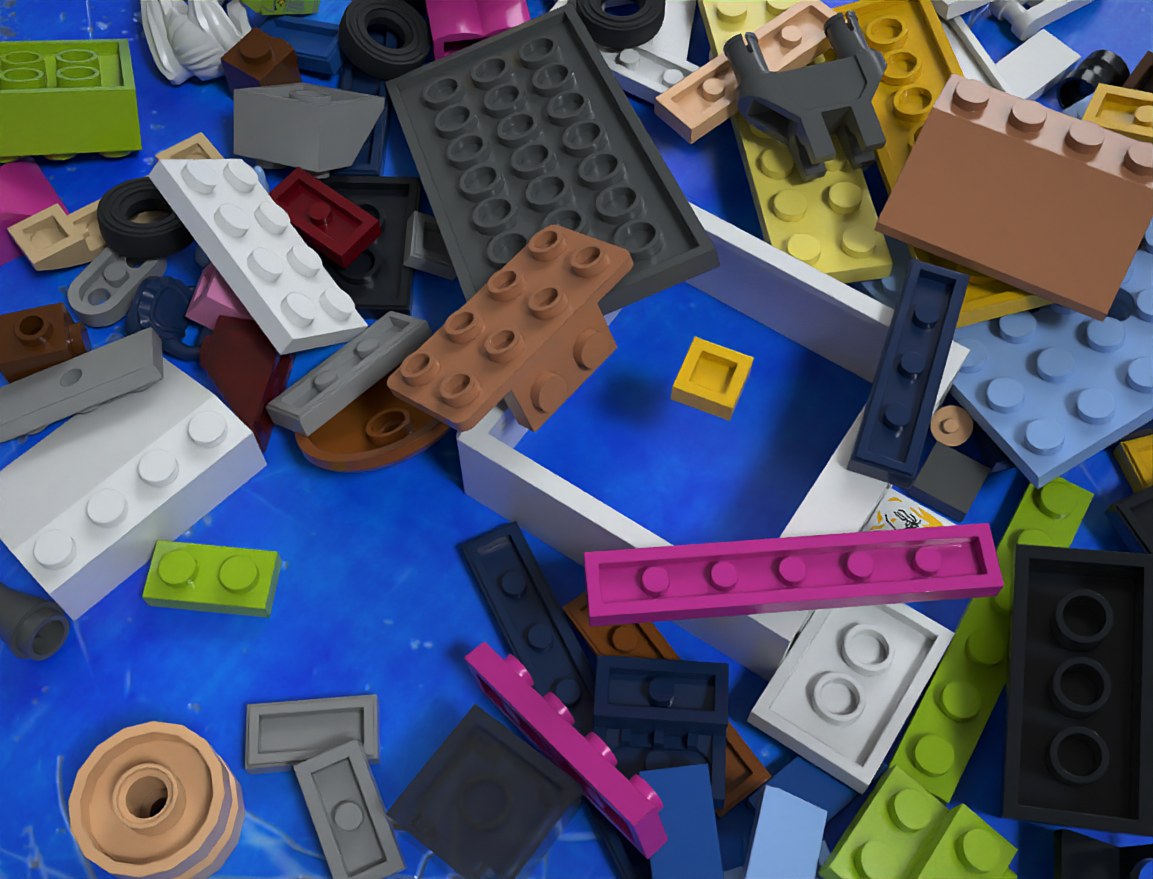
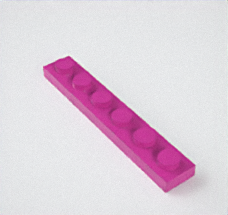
(791, 574)

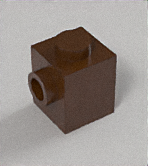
(260, 62)
(39, 339)

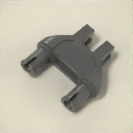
(815, 100)

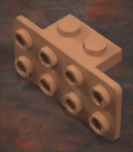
(521, 337)

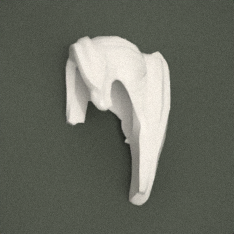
(192, 36)

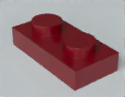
(325, 217)

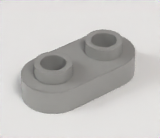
(112, 280)

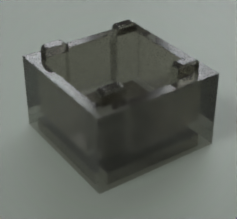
(486, 803)

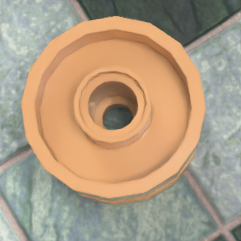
(126, 784)

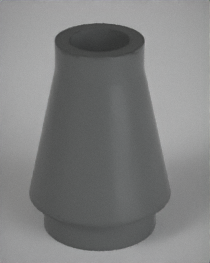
(31, 624)

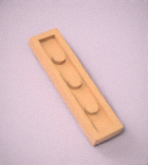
(708, 94)

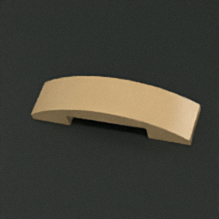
(62, 241)

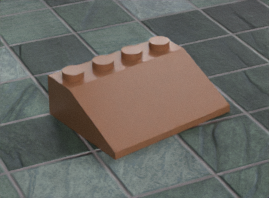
(1024, 196)

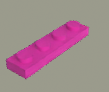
(548, 725)

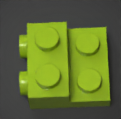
(915, 836)

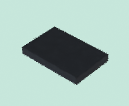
(377, 276)

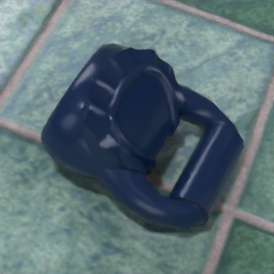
(163, 306)

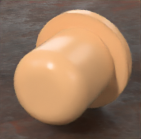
(951, 425)

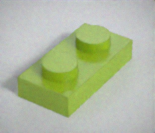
(212, 578)

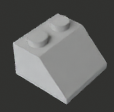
(303, 126)

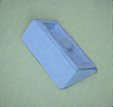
(784, 837)

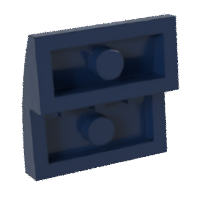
(663, 715)

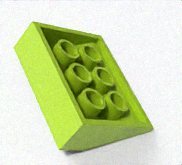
(67, 99)

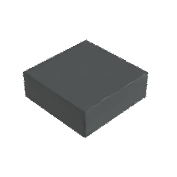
(949, 481)

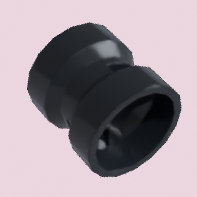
(1098, 67)

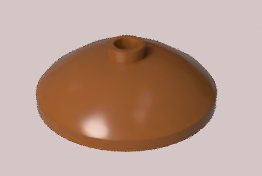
(372, 433)

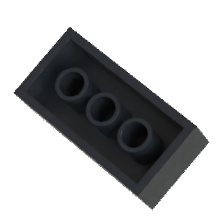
(1079, 691)

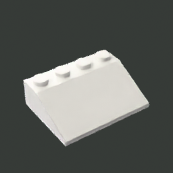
(118, 479)

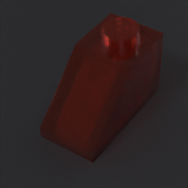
(246, 372)

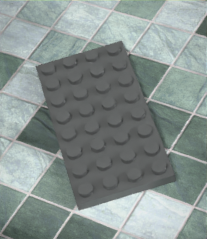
(542, 137)

